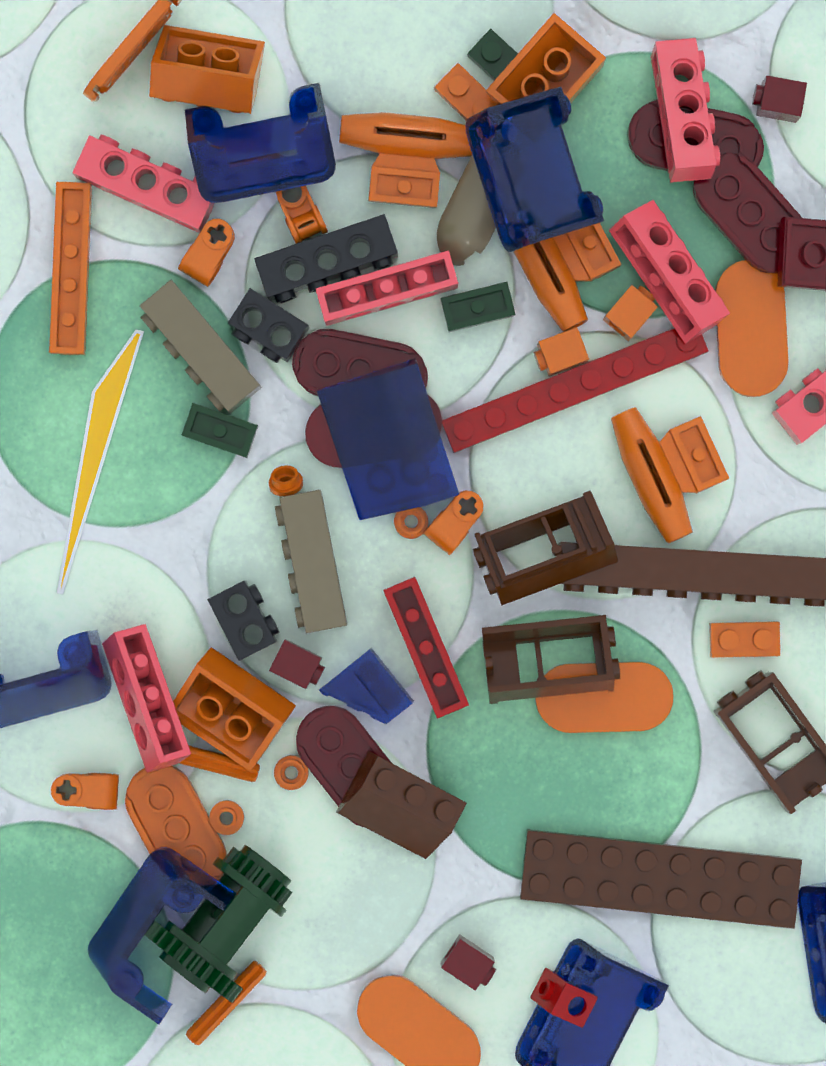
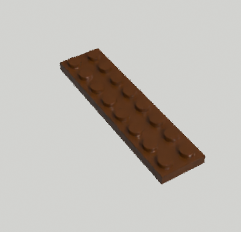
(660, 878)

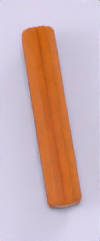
(219, 764)
(222, 1007)

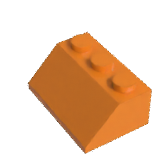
(549, 60)
(206, 69)
(231, 709)

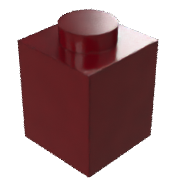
(780, 98)
(297, 664)
(469, 963)

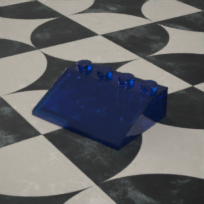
(388, 441)

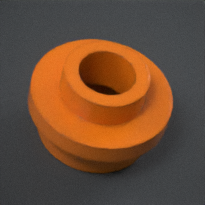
(285, 481)
(411, 533)
(283, 780)
(226, 806)

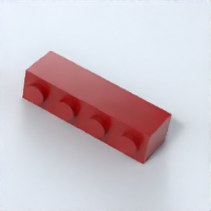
(426, 647)

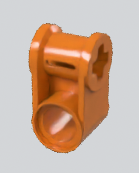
(300, 214)
(205, 258)
(451, 526)
(93, 790)

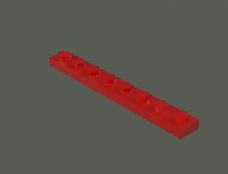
(570, 388)

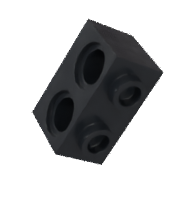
(272, 319)
(235, 624)

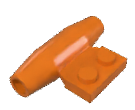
(407, 153)
(560, 263)
(666, 469)

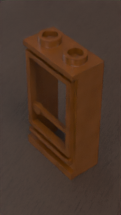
(591, 534)
(502, 660)
(804, 777)

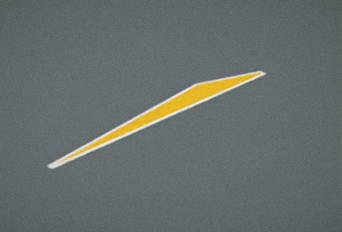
(100, 424)

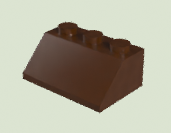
(400, 806)

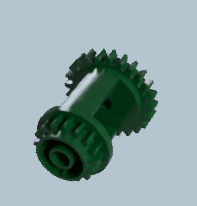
(214, 935)

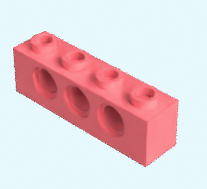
(684, 160)
(93, 169)
(669, 271)
(387, 288)
(791, 411)
(146, 698)

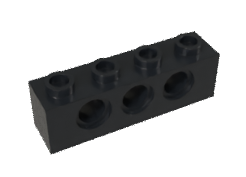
(373, 232)

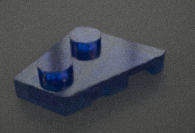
(369, 688)

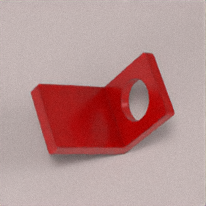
(555, 994)

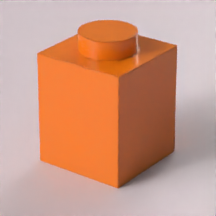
(631, 311)
(561, 352)

